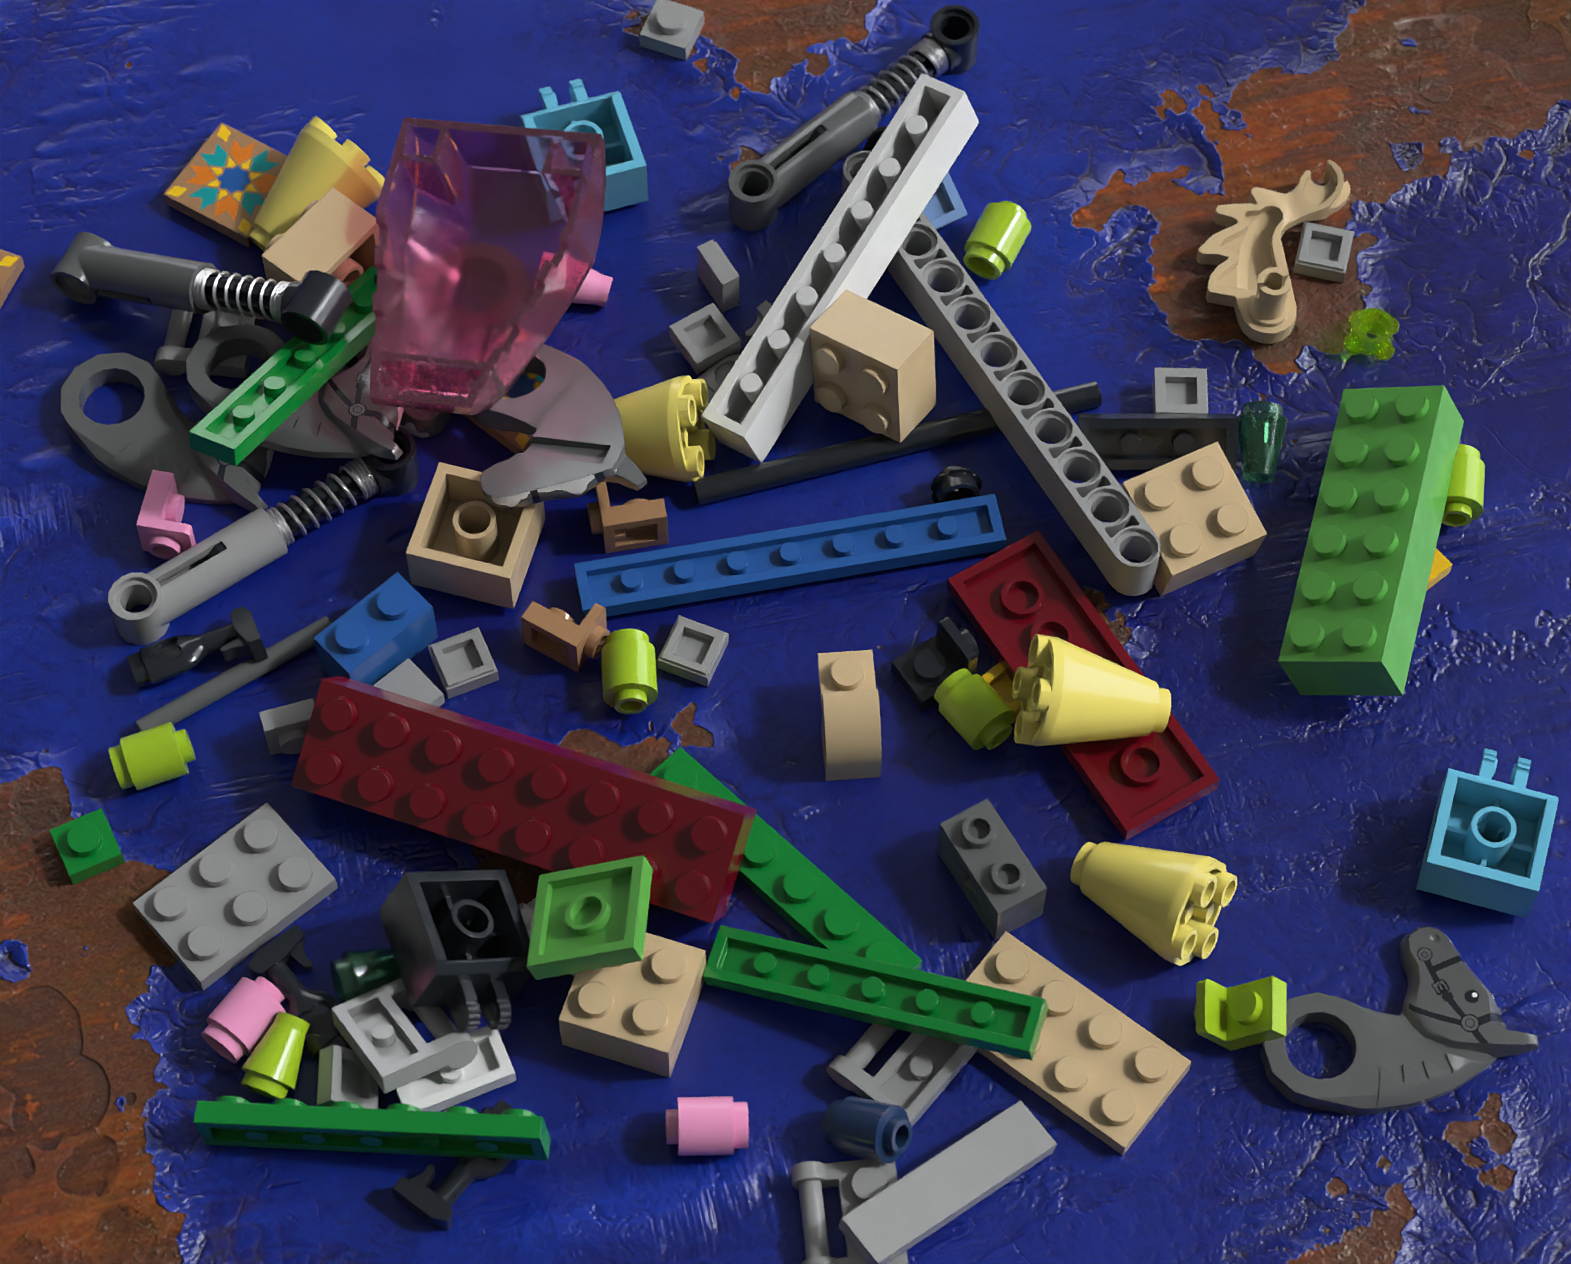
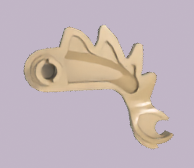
(1251, 255)

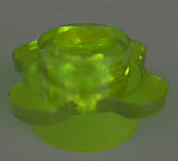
(1374, 322)

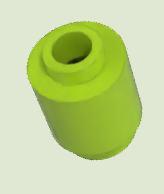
(996, 239)
(1465, 489)
(629, 671)
(974, 710)
(152, 756)

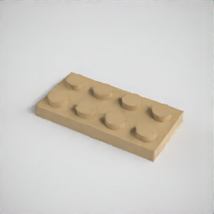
(1088, 1054)

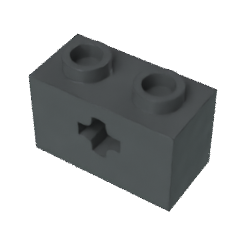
(991, 869)

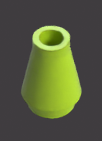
(276, 1059)

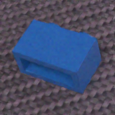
(377, 633)

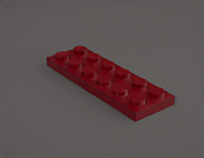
(1032, 593)

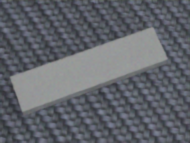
(947, 1185)

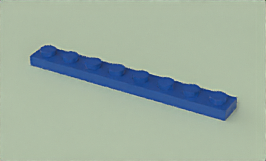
(791, 556)

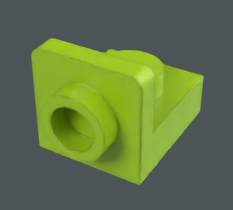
(1241, 1013)

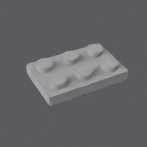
(235, 895)

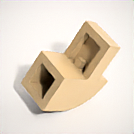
(849, 715)

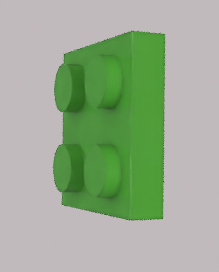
(590, 917)

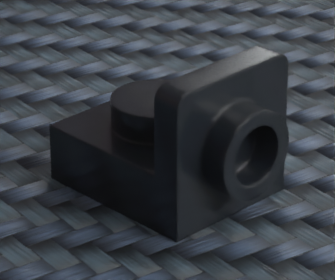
(934, 660)

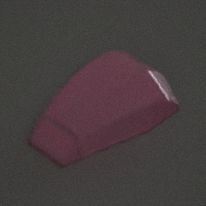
(478, 257)

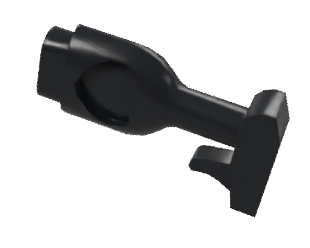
(183, 652)
(307, 1004)
(436, 1205)

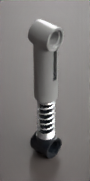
(251, 544)

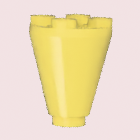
(308, 174)
(667, 430)
(1083, 697)
(1157, 895)

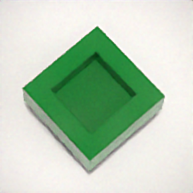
(87, 846)

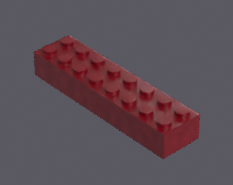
(520, 794)

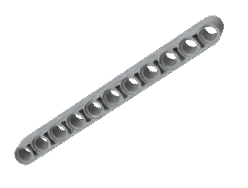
(952, 306)

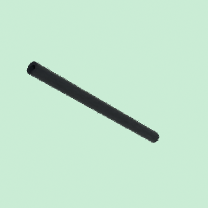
(870, 449)

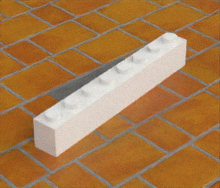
(844, 256)

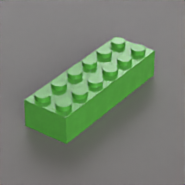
(1372, 542)

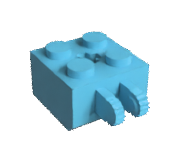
(605, 116)
(1489, 839)

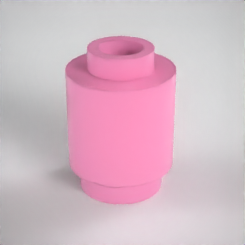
(243, 1018)
(708, 1126)

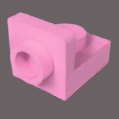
(161, 518)

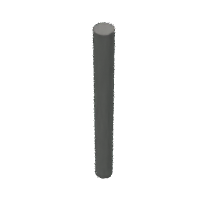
(234, 678)

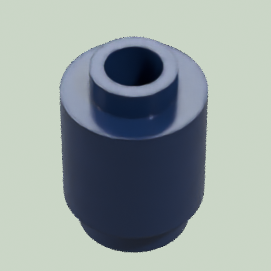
(867, 1129)

